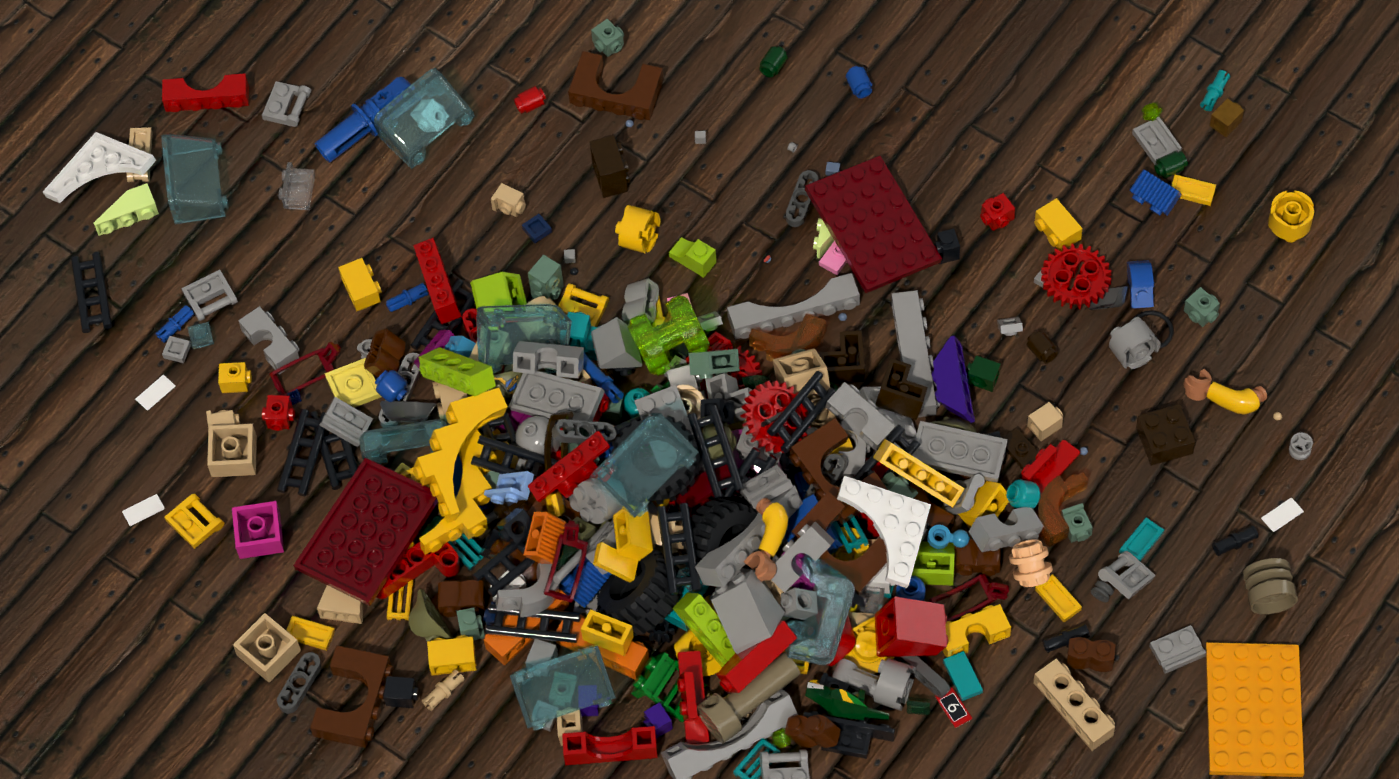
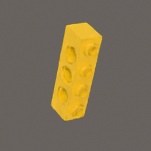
(918, 473)

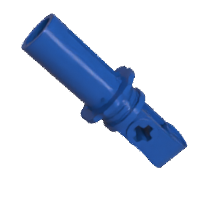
(359, 122)

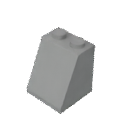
(746, 611)

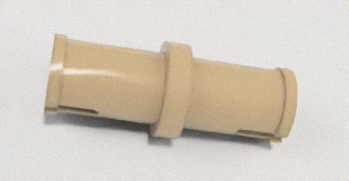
(443, 690)

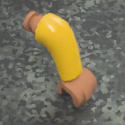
(1237, 401)
(776, 524)

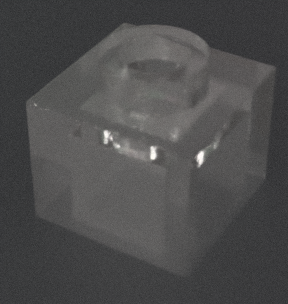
(875, 599)

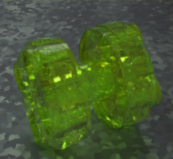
(656, 341)

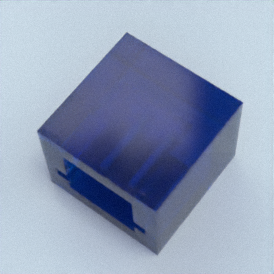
(295, 396)

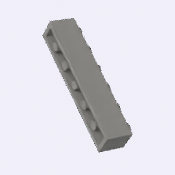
(914, 345)

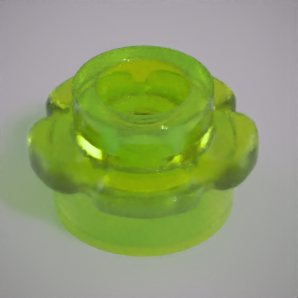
(1151, 111)
(780, 738)

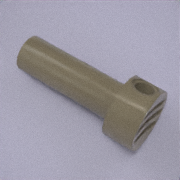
(723, 714)

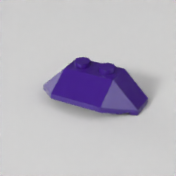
(952, 380)

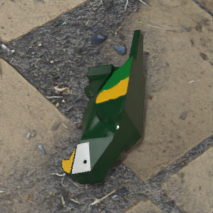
(842, 703)

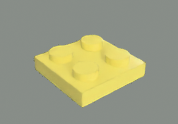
(353, 384)

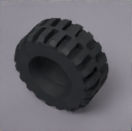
(682, 477)
(714, 520)
(642, 601)

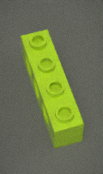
(457, 371)
(705, 626)

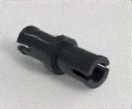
(1235, 540)
(1062, 639)

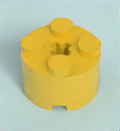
(1291, 215)
(638, 229)

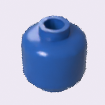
(391, 386)
(914, 591)

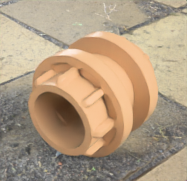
(1029, 558)

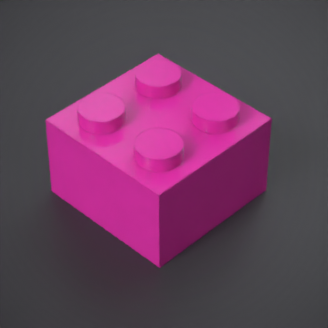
(257, 529)

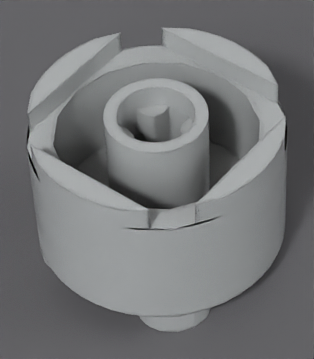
(1133, 343)
(594, 502)
(893, 684)

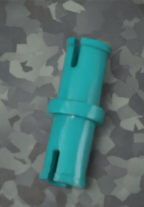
(1215, 90)

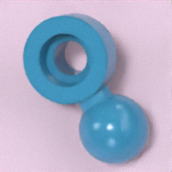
(959, 538)

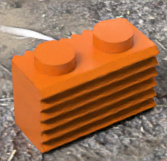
(543, 537)

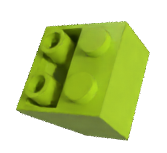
(498, 290)
(935, 565)

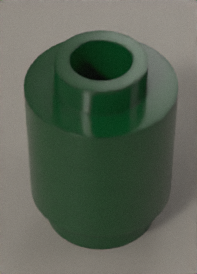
(773, 61)
(1170, 164)

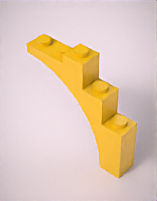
(464, 419)
(471, 494)

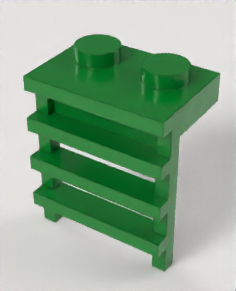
(654, 679)

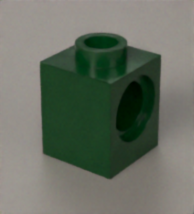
(983, 373)

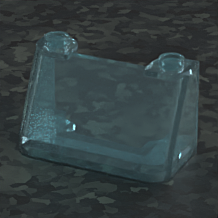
(421, 116)
(193, 177)
(503, 326)
(378, 442)
(643, 463)
(821, 633)
(562, 686)

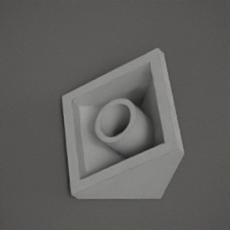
(615, 346)

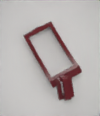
(326, 361)
(567, 539)
(988, 588)

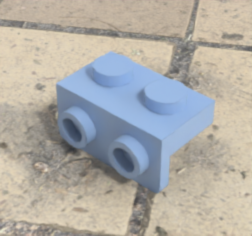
(511, 487)

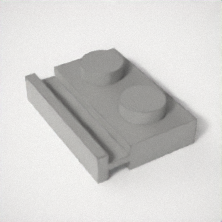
(1156, 139)
(345, 421)
(766, 485)
(1177, 649)

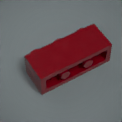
(701, 490)

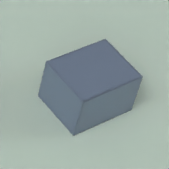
(832, 168)

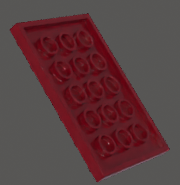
(873, 224)
(367, 531)

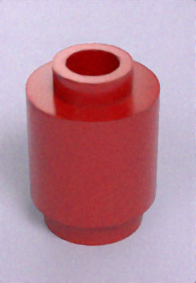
(529, 100)

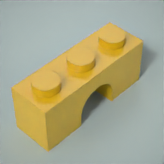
(989, 621)

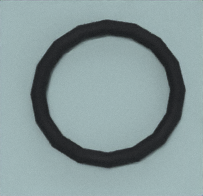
(1170, 325)

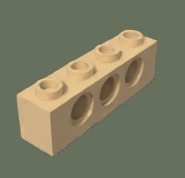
(1091, 733)

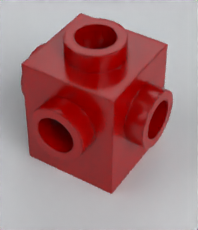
(997, 212)
(278, 412)

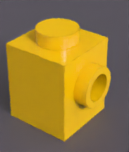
(234, 377)

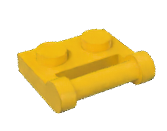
(569, 305)
(188, 525)

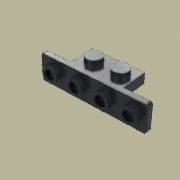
(856, 735)

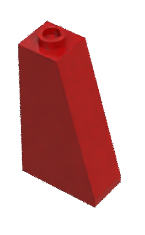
(749, 663)

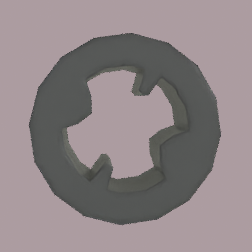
(1102, 591)

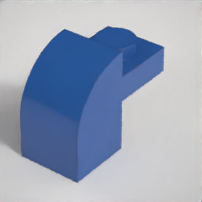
(1141, 283)

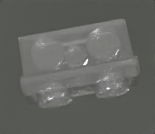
(296, 187)

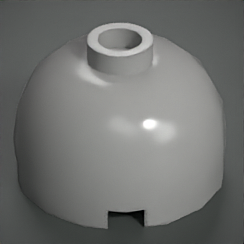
(531, 435)

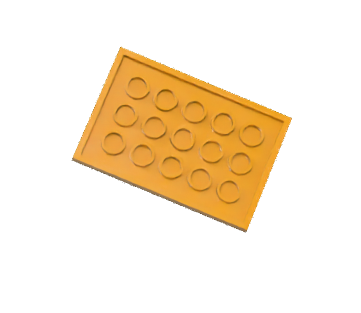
(1254, 710)

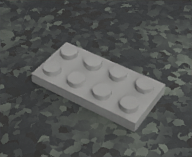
(549, 394)
(667, 403)
(960, 451)

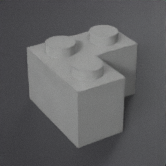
(726, 387)

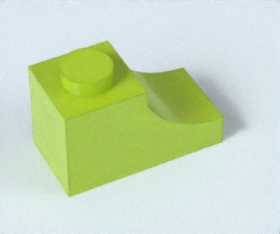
(694, 255)

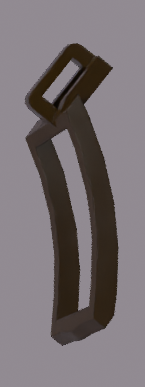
(548, 437)

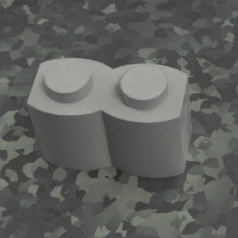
(640, 299)

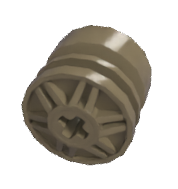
(1270, 586)

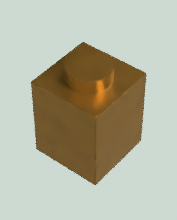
(1226, 117)

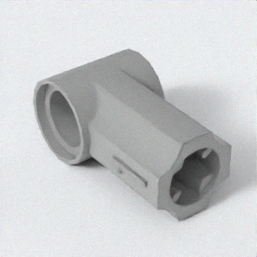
(850, 673)

